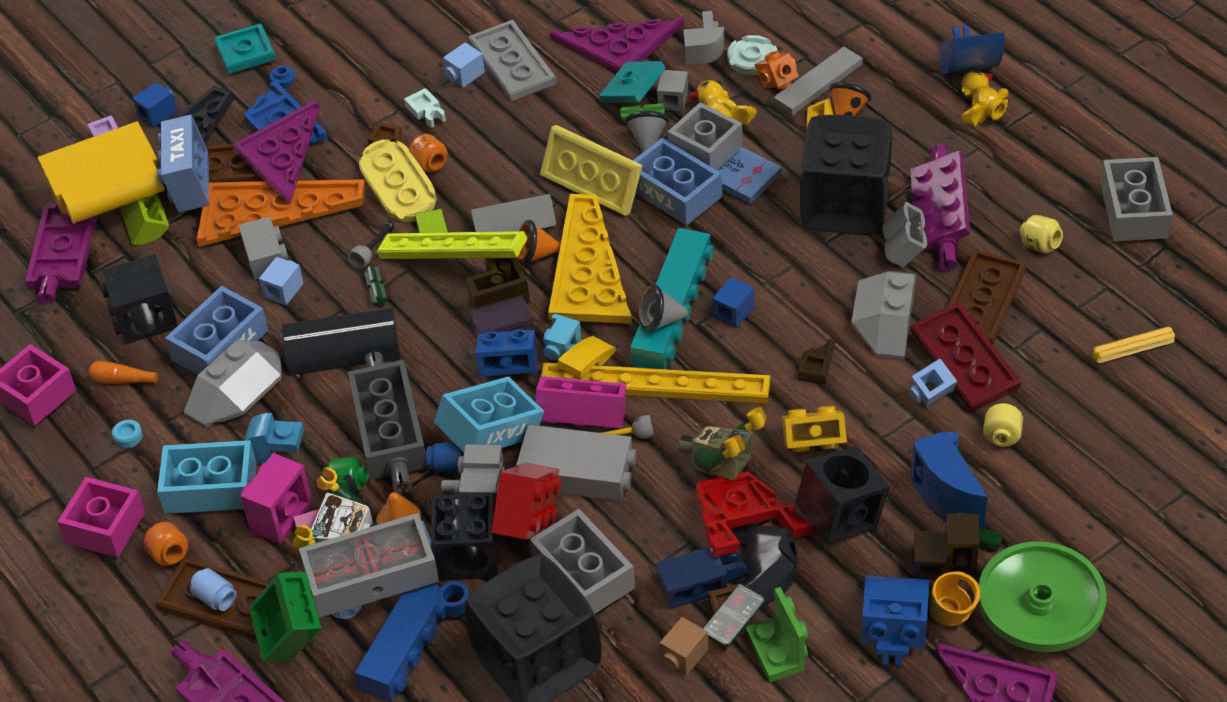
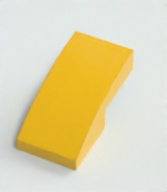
(585, 355)

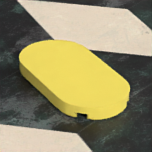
(397, 180)

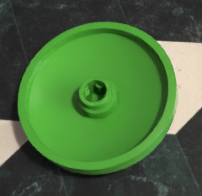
(1042, 596)

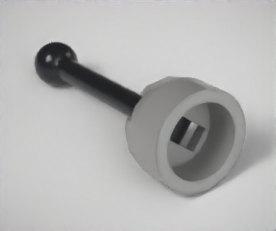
(361, 255)

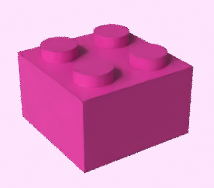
(34, 384)
(275, 498)
(101, 517)

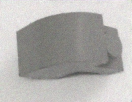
(704, 43)

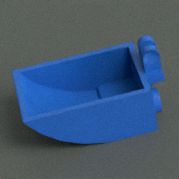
(970, 51)
(945, 478)
(894, 615)

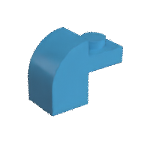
(272, 436)

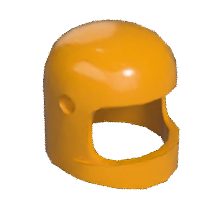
(948, 602)

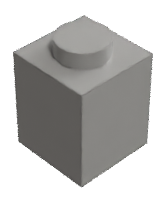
(673, 90)

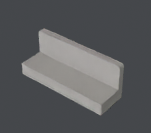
(511, 215)

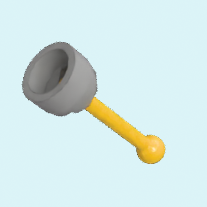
(640, 428)

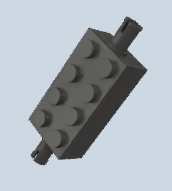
(387, 421)

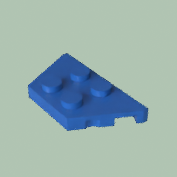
(274, 106)

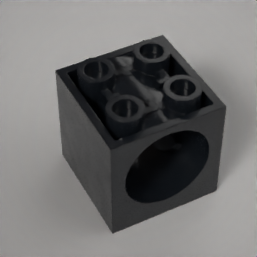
(138, 299)
(841, 494)
(463, 536)

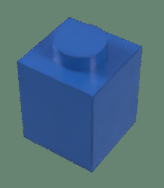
(155, 104)
(733, 302)

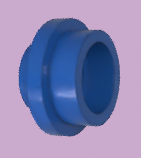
(283, 75)

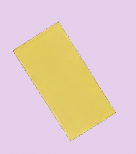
(591, 169)

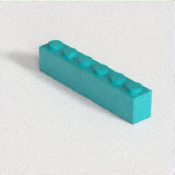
(679, 279)

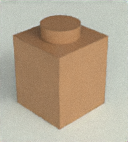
(684, 646)

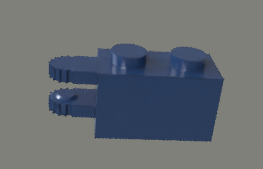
(695, 574)

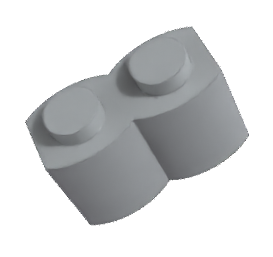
(904, 234)

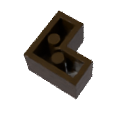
(500, 282)
(949, 550)

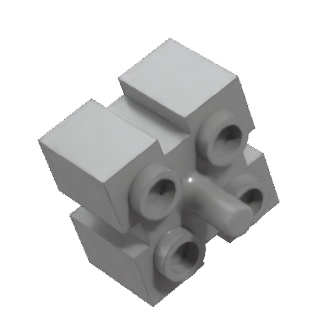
(478, 470)

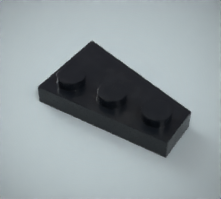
(209, 109)

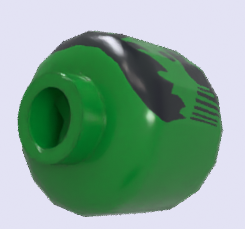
(349, 473)

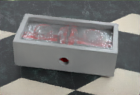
(369, 565)

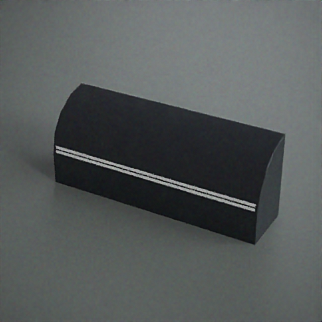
(340, 341)

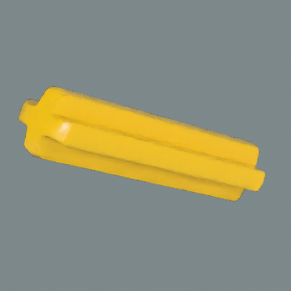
(1133, 344)

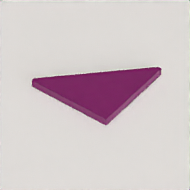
(618, 41)
(280, 149)
(996, 679)

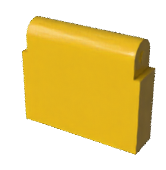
(102, 172)

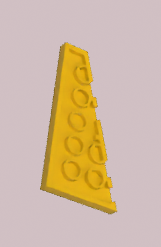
(586, 273)

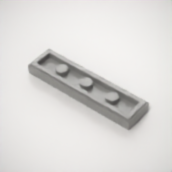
(817, 81)

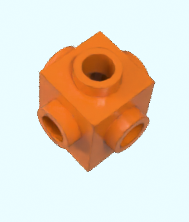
(777, 70)

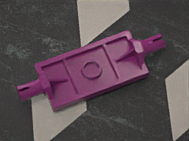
(942, 197)
(59, 253)
(218, 678)

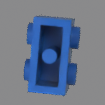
(506, 352)

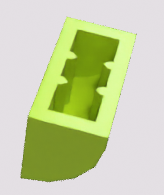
(145, 220)

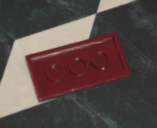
(967, 354)

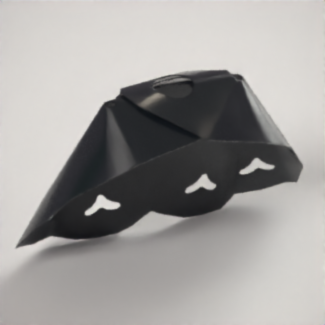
(767, 559)

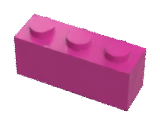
(582, 402)

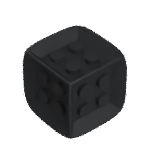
(845, 174)
(533, 631)

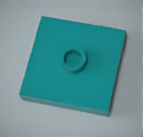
(244, 48)
(632, 82)

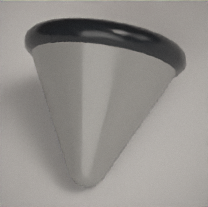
(646, 127)
(659, 309)

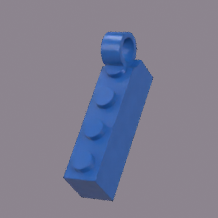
(404, 637)

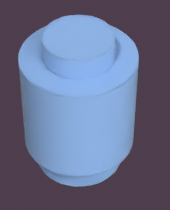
(212, 589)

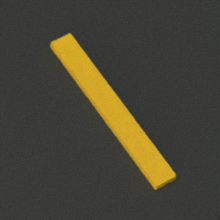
(677, 383)

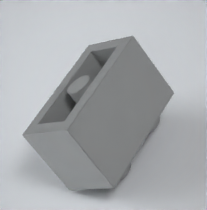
(262, 244)

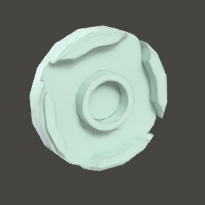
(747, 52)

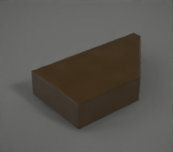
(816, 363)

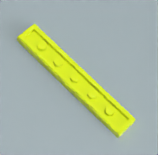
(452, 245)

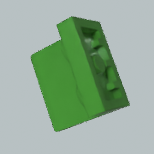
(779, 640)

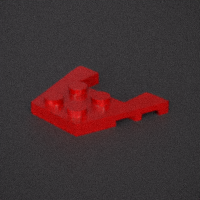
(738, 503)

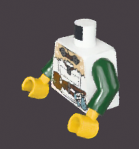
(338, 515)

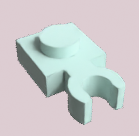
(424, 105)

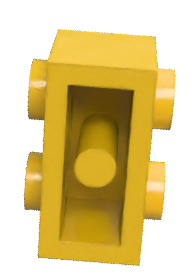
(814, 429)

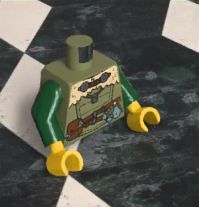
(723, 450)

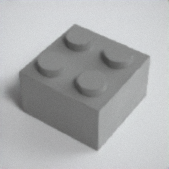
(707, 135)

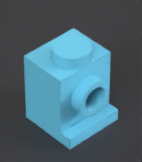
(561, 336)

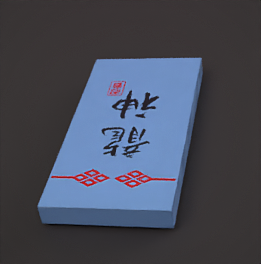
(748, 175)

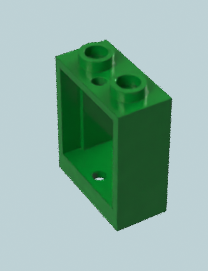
(286, 615)

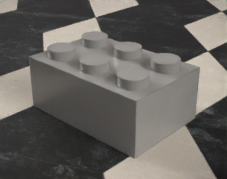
(1136, 199)
(586, 559)

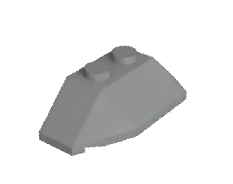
(884, 312)
(233, 382)

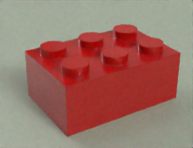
(526, 500)

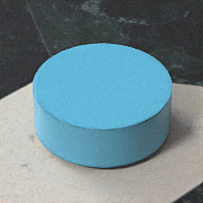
(127, 433)

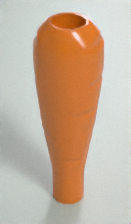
(114, 373)

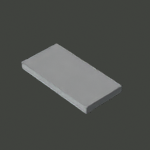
(512, 60)

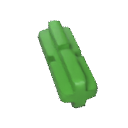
(625, 111)

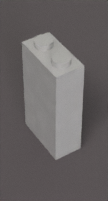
(588, 461)

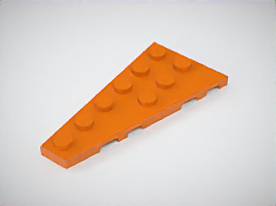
(248, 201)

